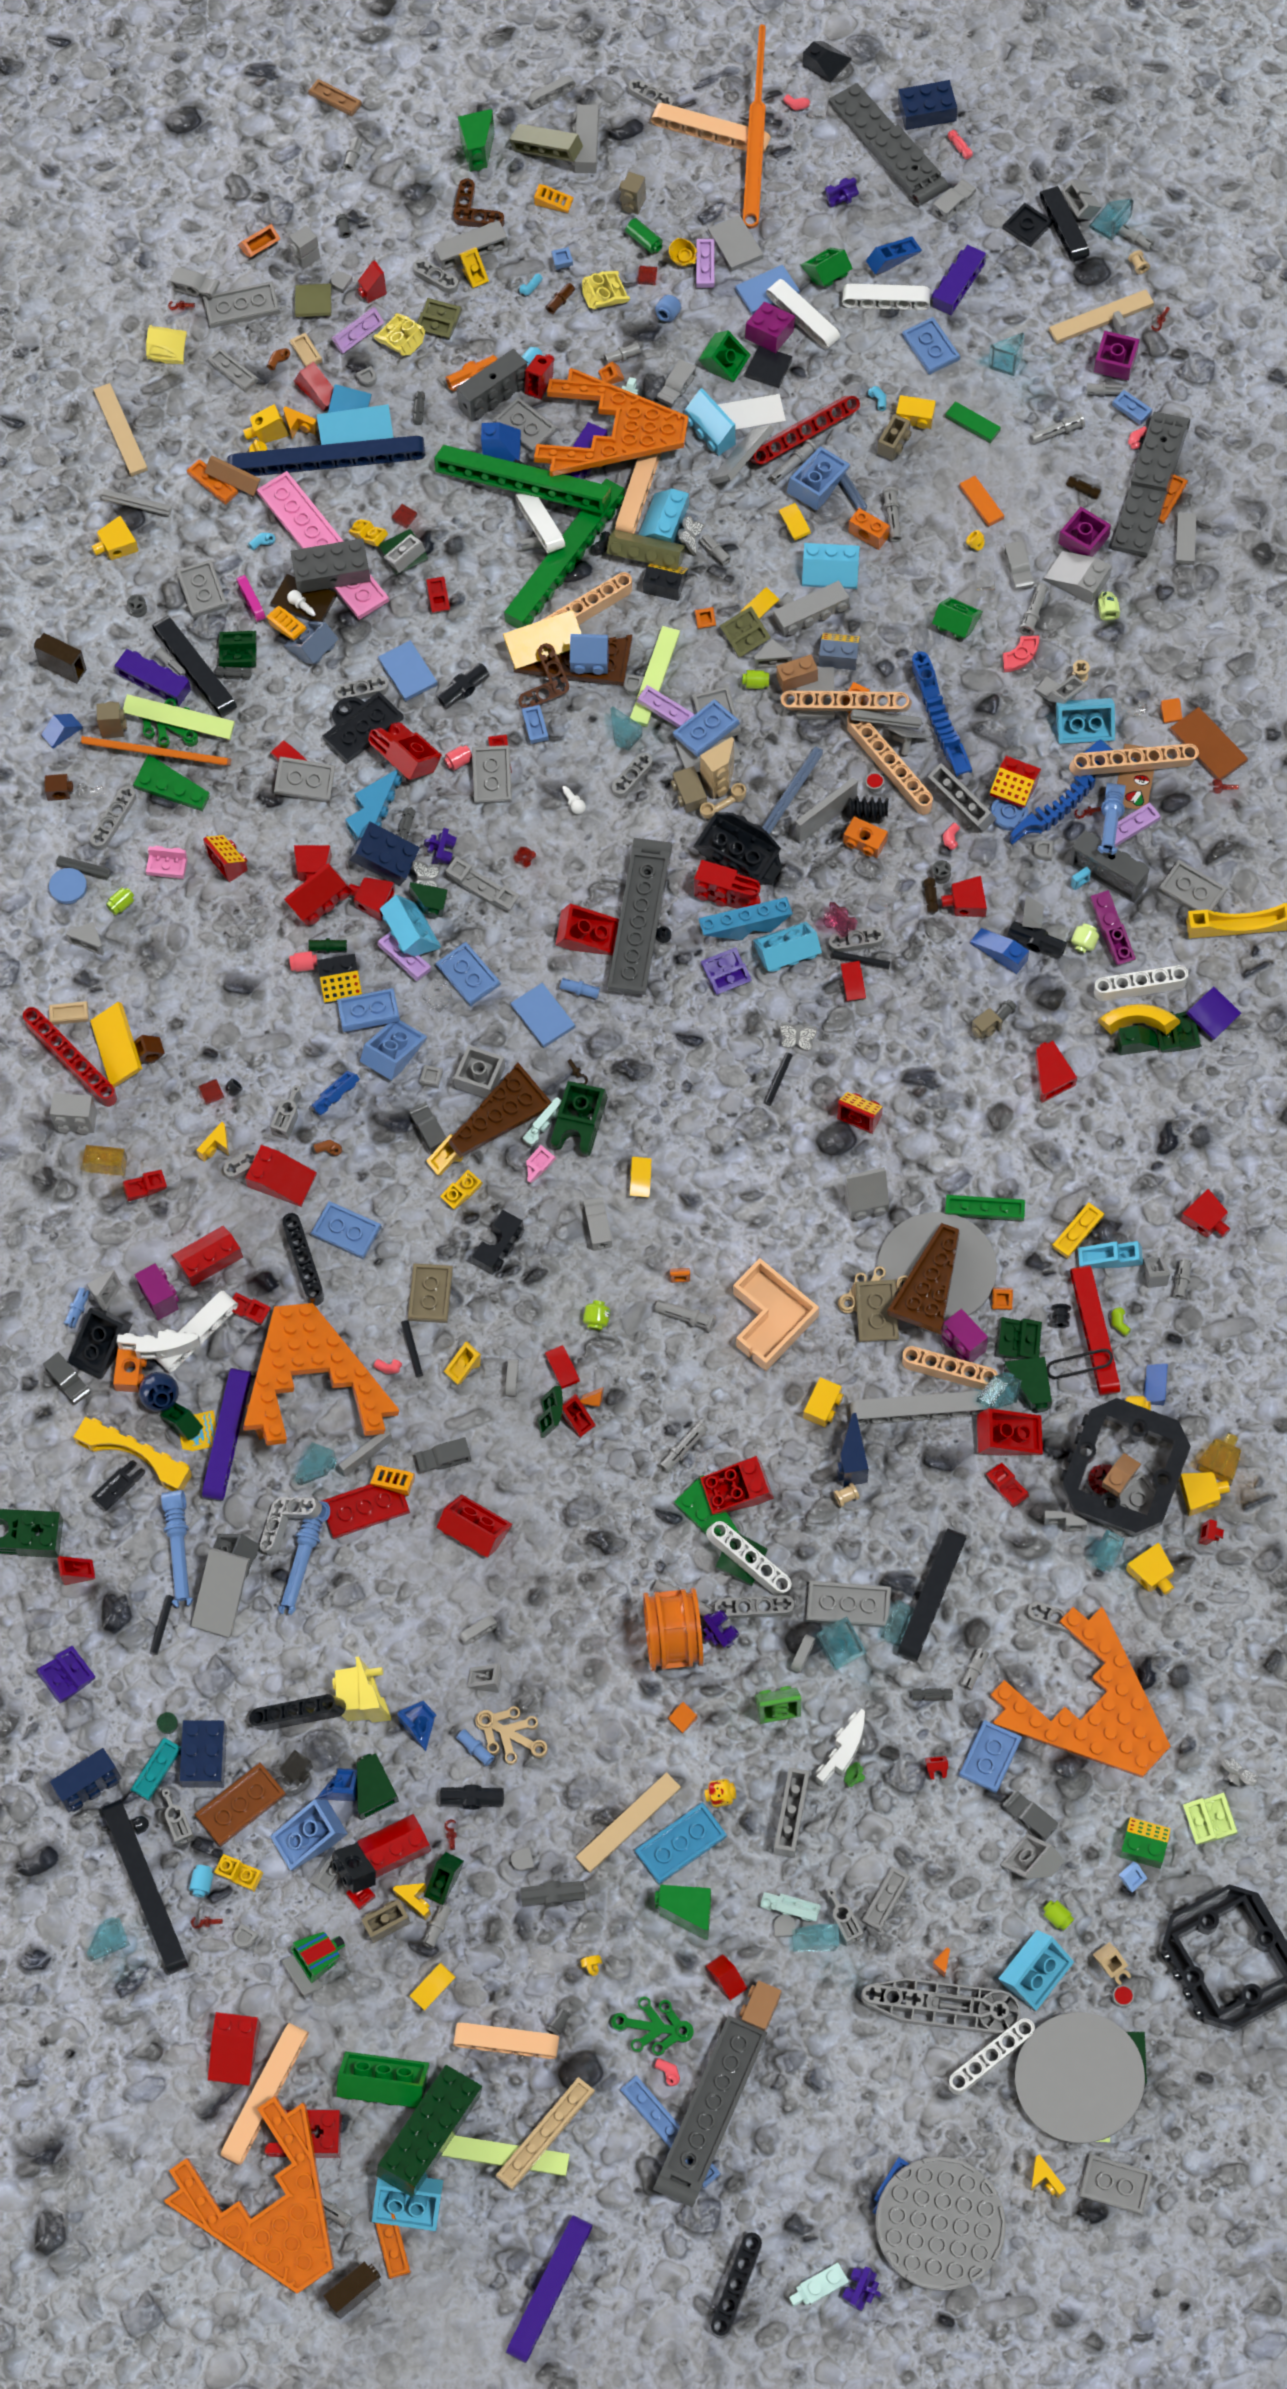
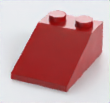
(586, 930)
(280, 1176)
(1009, 1433)
(233, 2048)

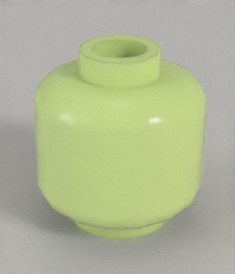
(1085, 938)

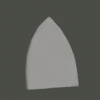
(905, 736)

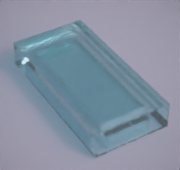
(897, 1622)

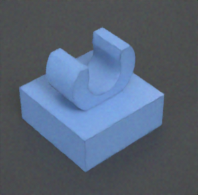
(562, 258)

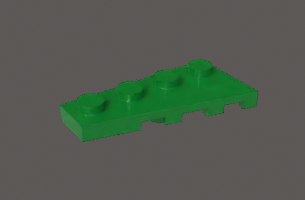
(168, 784)
(697, 1509)

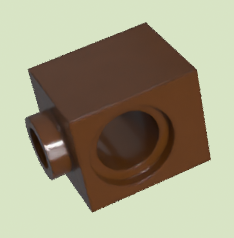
(58, 787)
(149, 1048)

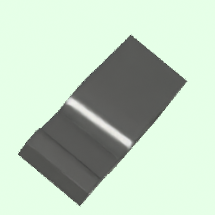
(427, 1126)
(66, 1378)
(444, 1455)
(1031, 1816)

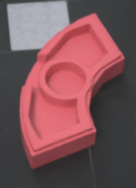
(1021, 654)

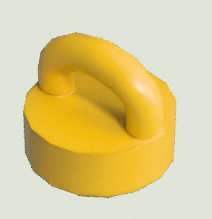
(257, 446)
(974, 539)
(592, 1961)

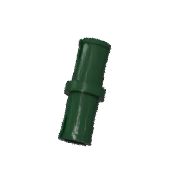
(327, 945)

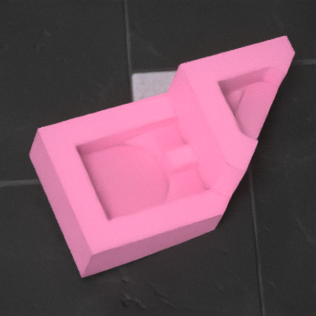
(538, 1163)

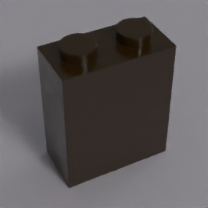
(60, 658)
(353, 2289)

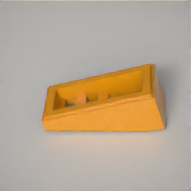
(555, 194)
(275, 620)
(405, 1490)

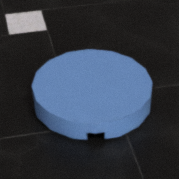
(1008, 814)
(68, 886)

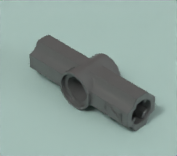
(552, 1893)

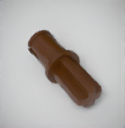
(560, 298)

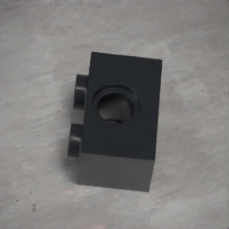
(354, 1868)

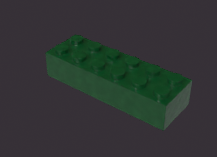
(429, 2131)

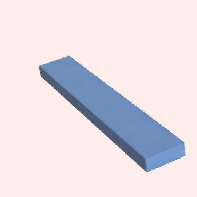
(658, 2118)

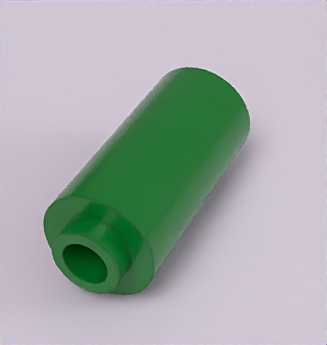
(644, 236)

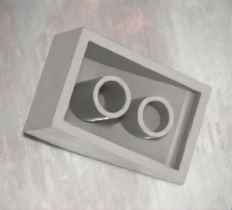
(1079, 575)
(867, 1194)

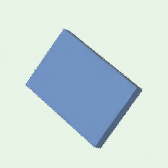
(754, 290)
(931, 345)
(407, 670)
(706, 728)
(468, 974)
(368, 1010)
(543, 1015)
(346, 1230)
(990, 1756)

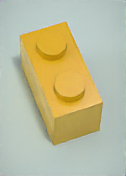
(916, 410)
(822, 1402)

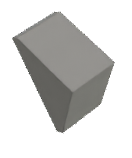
(772, 655)
(86, 938)
(1156, 1272)
(105, 1289)
(485, 1678)

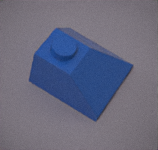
(501, 441)

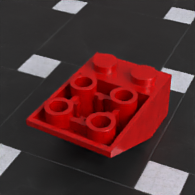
(737, 1486)

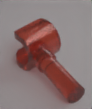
(1217, 790)

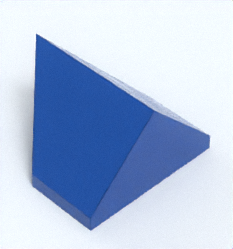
(418, 1722)
(341, 1787)

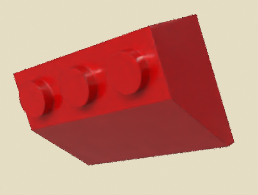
(318, 895)
(208, 1255)
(473, 1525)
(395, 1845)

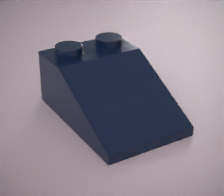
(853, 1462)

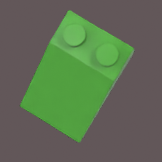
(778, 1704)

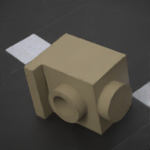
(986, 1024)

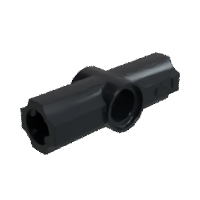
(463, 685)
(1037, 939)
(471, 1797)

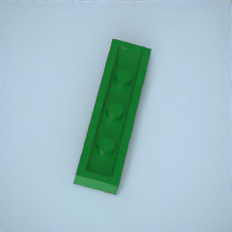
(985, 1207)

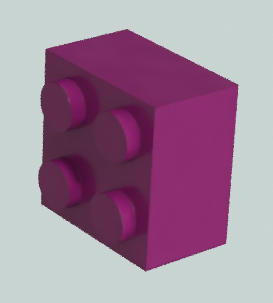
(769, 327)
(1116, 355)
(1084, 533)
(157, 1291)
(964, 1337)

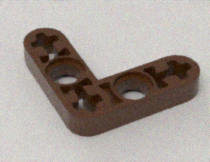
(467, 209)
(551, 685)

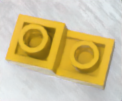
(794, 521)
(369, 533)
(762, 602)
(640, 1177)
(463, 1189)
(238, 1873)
(432, 1986)

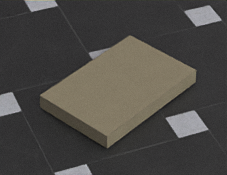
(430, 1293)
(872, 1306)

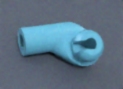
(531, 286)
(876, 392)
(262, 539)

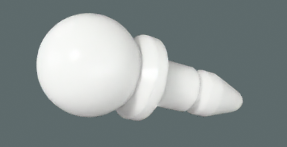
(295, 598)
(577, 806)

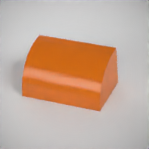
(259, 241)

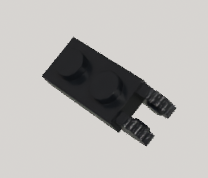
(117, 1486)

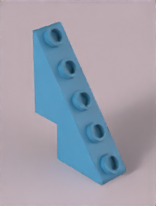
(373, 803)
(742, 921)

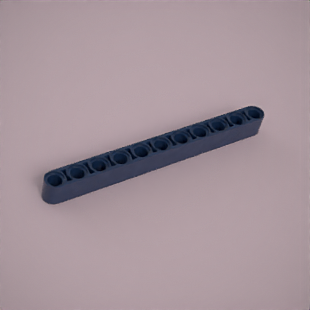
(330, 456)

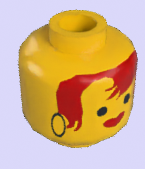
(720, 1793)

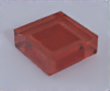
(647, 275)
(404, 516)
(211, 1091)

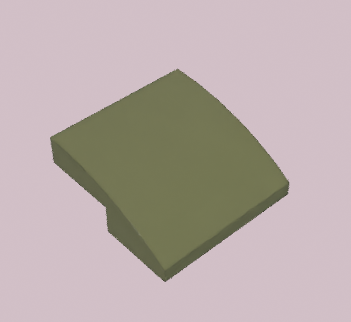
(313, 300)
(439, 318)
(745, 631)

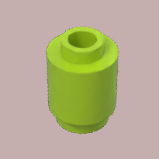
(755, 679)
(120, 901)
(1058, 1915)

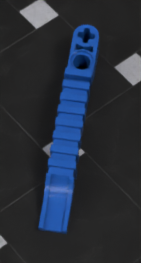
(936, 710)
(1043, 821)

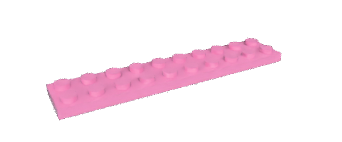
(312, 529)

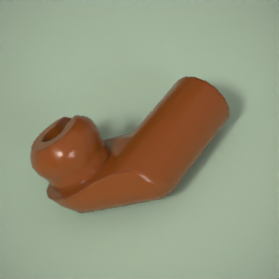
(278, 356)
(328, 1146)

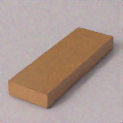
(335, 97)
(232, 475)

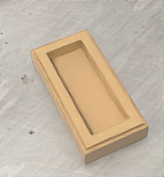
(305, 350)
(69, 1013)

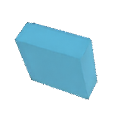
(1080, 878)

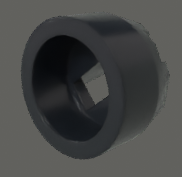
(668, 935)
(234, 1087)
(141, 1824)

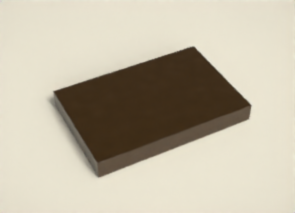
(319, 600)

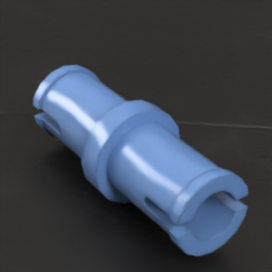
(579, 988)
(77, 1307)
(475, 1747)

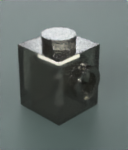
(296, 1769)

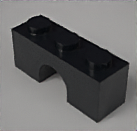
(491, 1256)

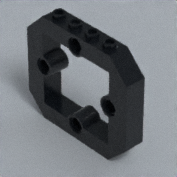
(1154, 1425)
(1214, 1907)

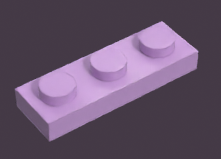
(705, 263)
(357, 330)
(664, 707)
(1136, 823)
(413, 965)

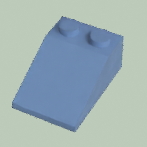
(817, 478)
(392, 1049)
(308, 1833)

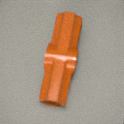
(468, 371)

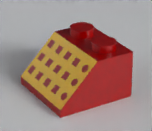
(1015, 781)
(225, 856)
(859, 1111)

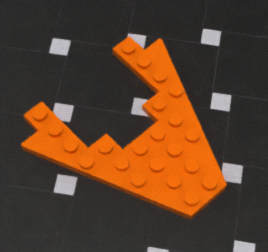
(638, 427)
(306, 1343)
(1116, 1730)
(290, 2234)

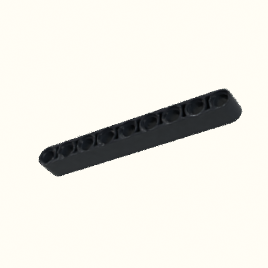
(145, 1887)

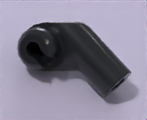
(601, 546)

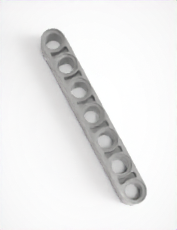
(917, 1407)

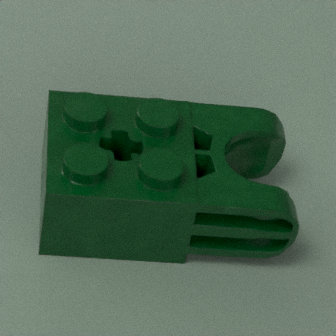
(579, 1120)
(22, 1532)

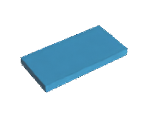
(680, 1843)

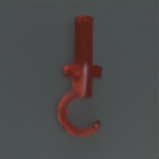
(181, 304)
(1161, 318)
(1088, 811)
(451, 1835)
(207, 1921)

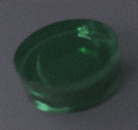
(167, 1723)

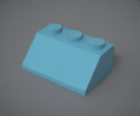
(711, 423)
(665, 515)
(830, 563)
(1085, 720)
(409, 926)
(787, 946)
(1036, 1969)
(410, 2212)

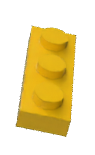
(1078, 1230)

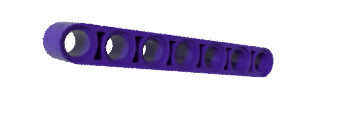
(226, 1434)
(549, 2288)

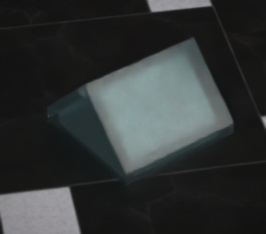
(1112, 218)
(1007, 354)
(841, 1643)

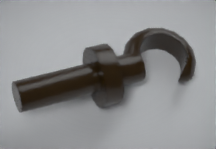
(576, 1071)

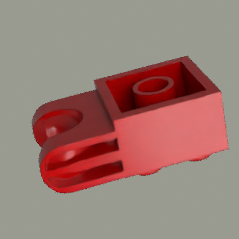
(405, 750)
(725, 886)
(328, 2143)

